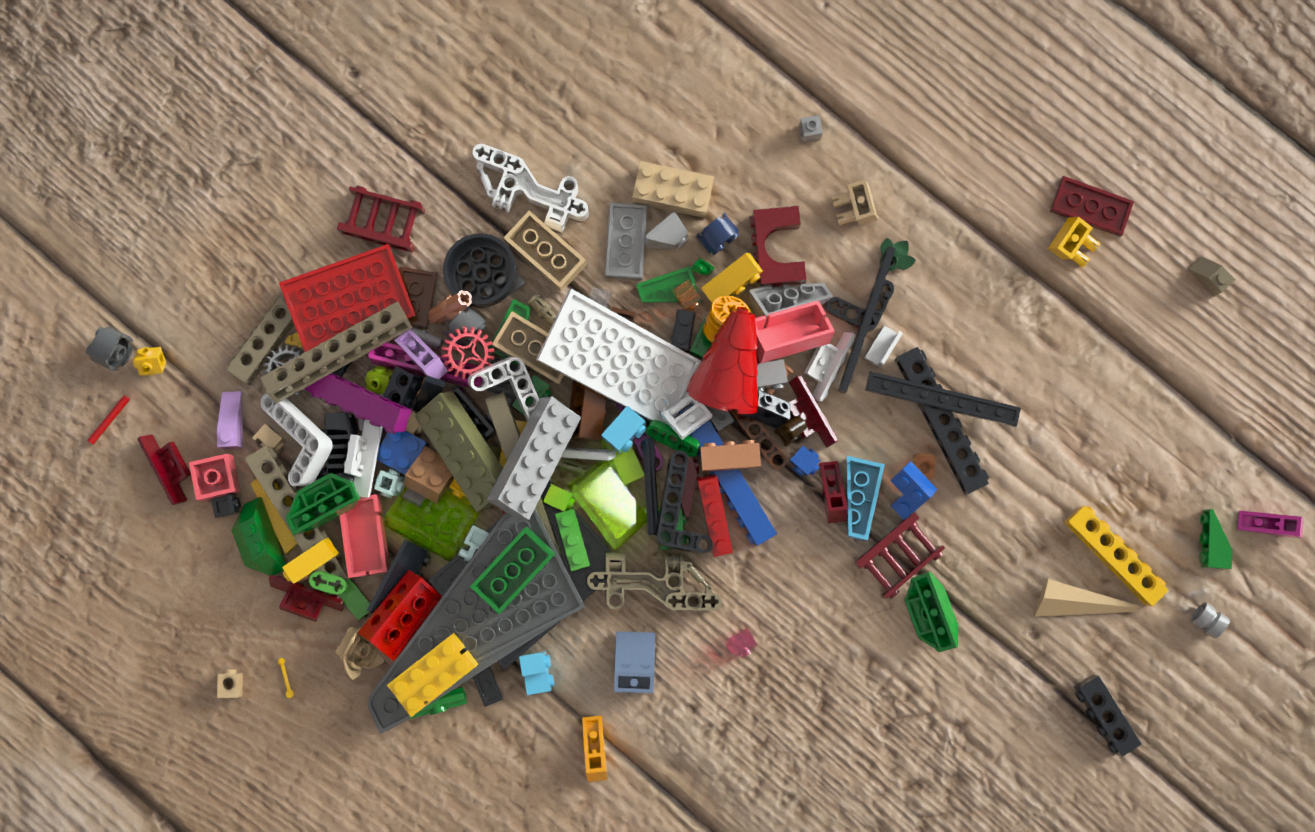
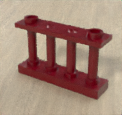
(385, 237)
(881, 549)

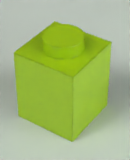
(559, 498)

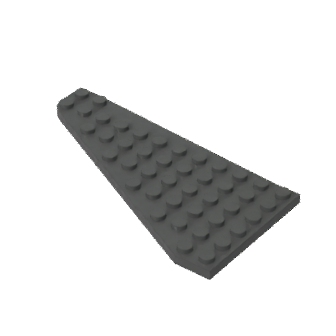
(477, 625)

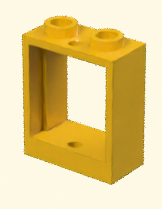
(309, 561)

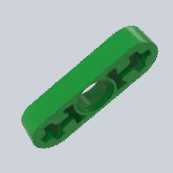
(676, 445)

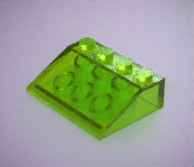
(432, 525)

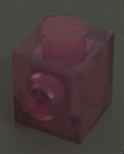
(741, 643)

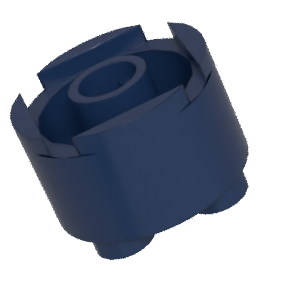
(718, 233)

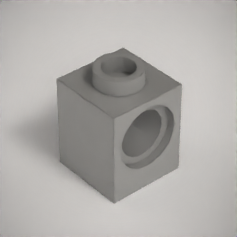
(810, 129)

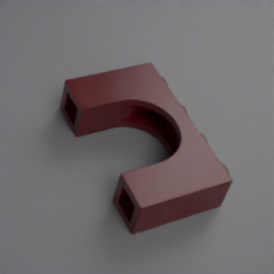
(765, 223)

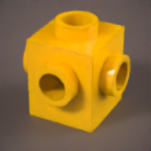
(149, 361)

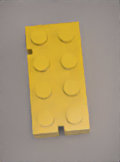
(432, 675)

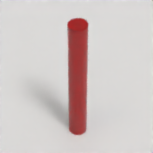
(108, 420)

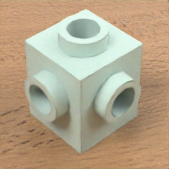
(389, 483)

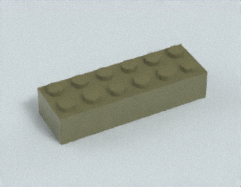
(461, 448)

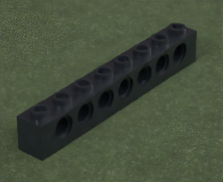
(949, 449)

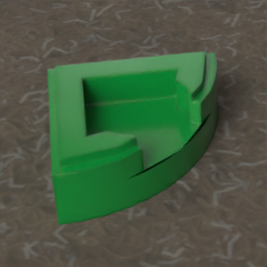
(702, 267)

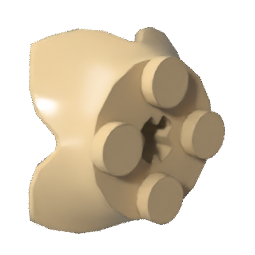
(357, 653)

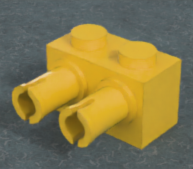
(1070, 238)

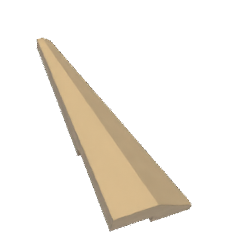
(1064, 599)

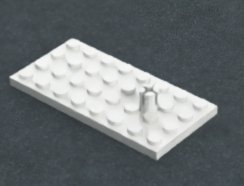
(616, 358)

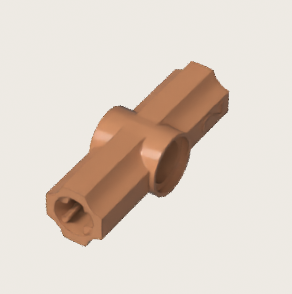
(449, 307)

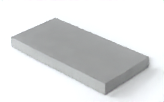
(626, 241)

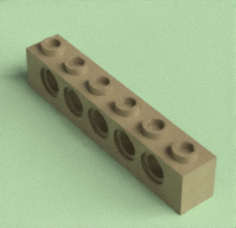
(271, 342)

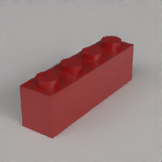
(714, 514)

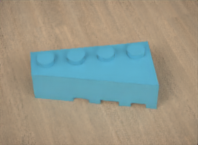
(862, 493)

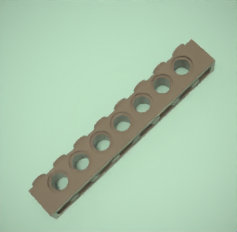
(336, 352)
(256, 462)

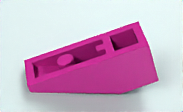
(1271, 524)

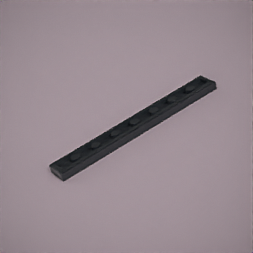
(866, 320)
(942, 399)

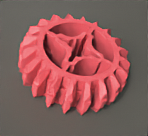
(476, 338)

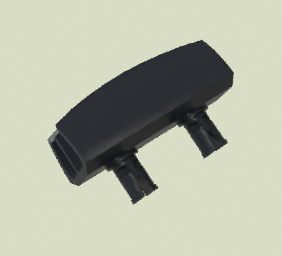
(339, 429)

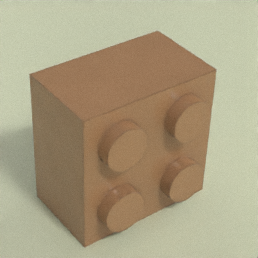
(429, 475)

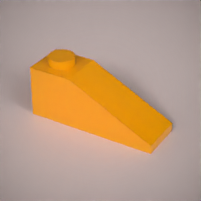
(594, 749)

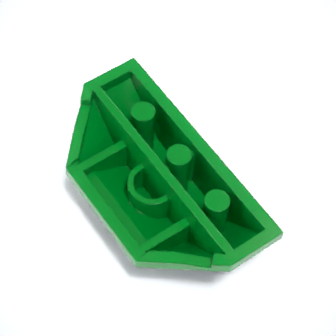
(321, 503)
(257, 539)
(932, 612)

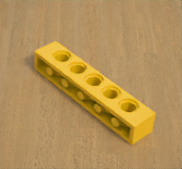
(1077, 524)

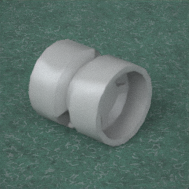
(1207, 618)

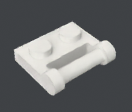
(689, 420)

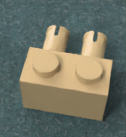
(863, 205)

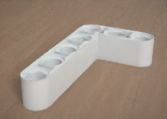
(513, 376)
(314, 442)

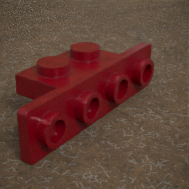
(809, 411)
(168, 467)
(303, 600)

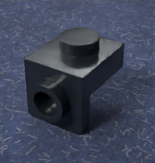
(226, 505)

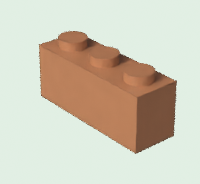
(730, 456)

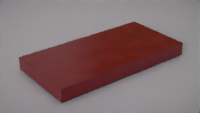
(1093, 205)

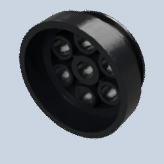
(463, 254)

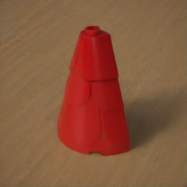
(729, 367)

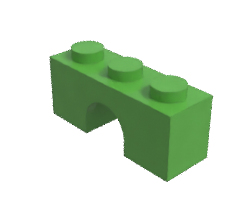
(572, 540)

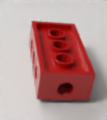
(400, 615)

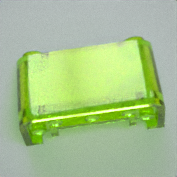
(608, 503)

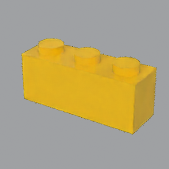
(733, 278)

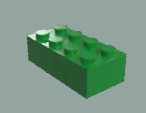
(513, 570)

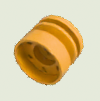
(718, 313)

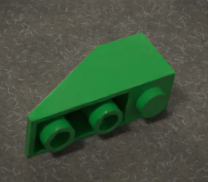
(1215, 546)

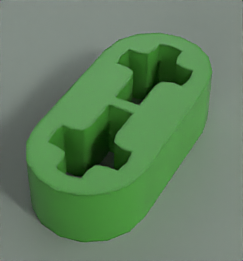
(326, 586)

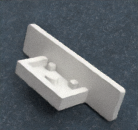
(826, 363)
(362, 458)

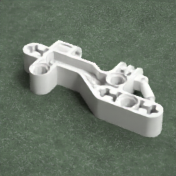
(556, 202)

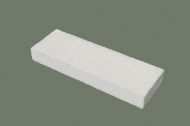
(587, 453)

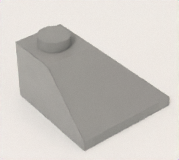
(668, 234)

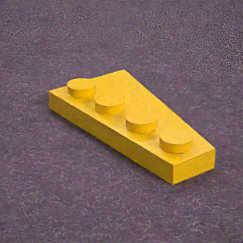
(280, 528)

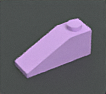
(421, 354)
(230, 421)

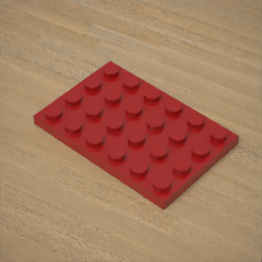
(344, 295)

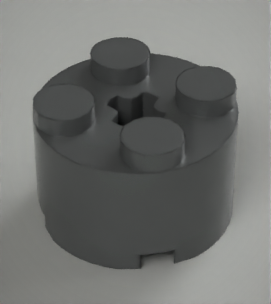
(468, 320)
(110, 348)

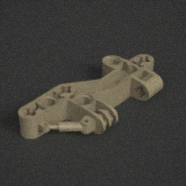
(619, 580)

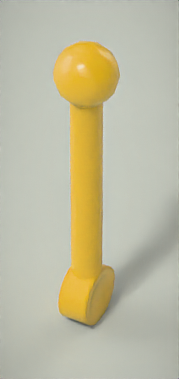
(281, 661)

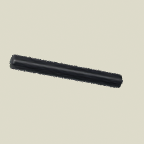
(650, 485)

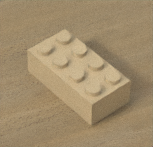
(673, 189)
(545, 251)
(524, 340)

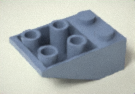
(634, 662)

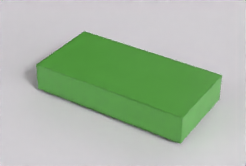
(355, 599)

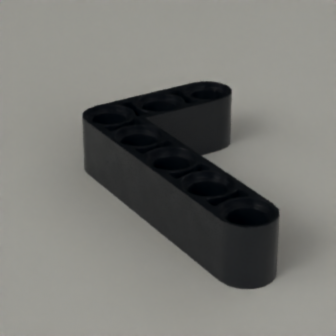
(674, 509)

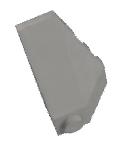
(769, 300)

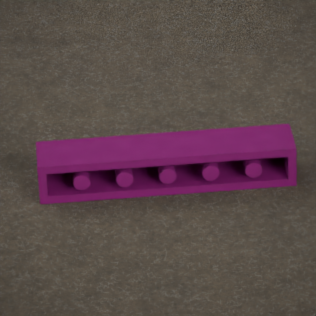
(362, 402)

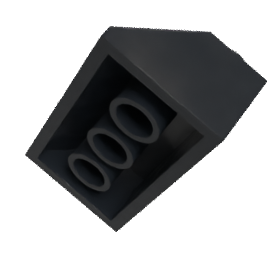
(409, 557)

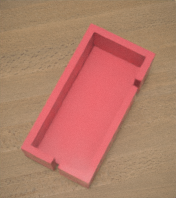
(792, 331)
(365, 538)

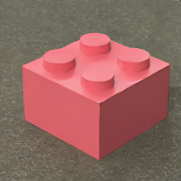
(214, 477)

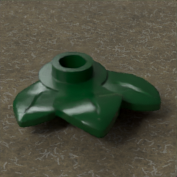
(900, 258)

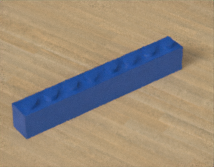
(737, 491)

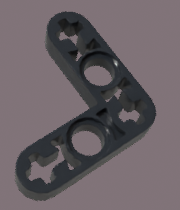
(876, 316)

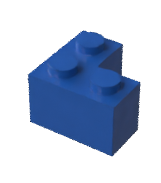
(914, 488)

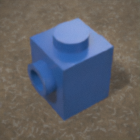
(805, 461)

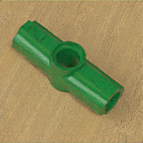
(452, 699)

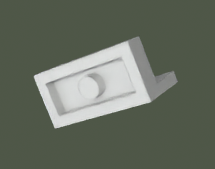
(882, 346)

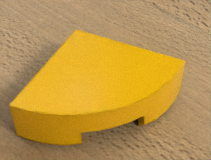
(294, 340)

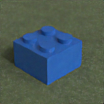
(400, 450)

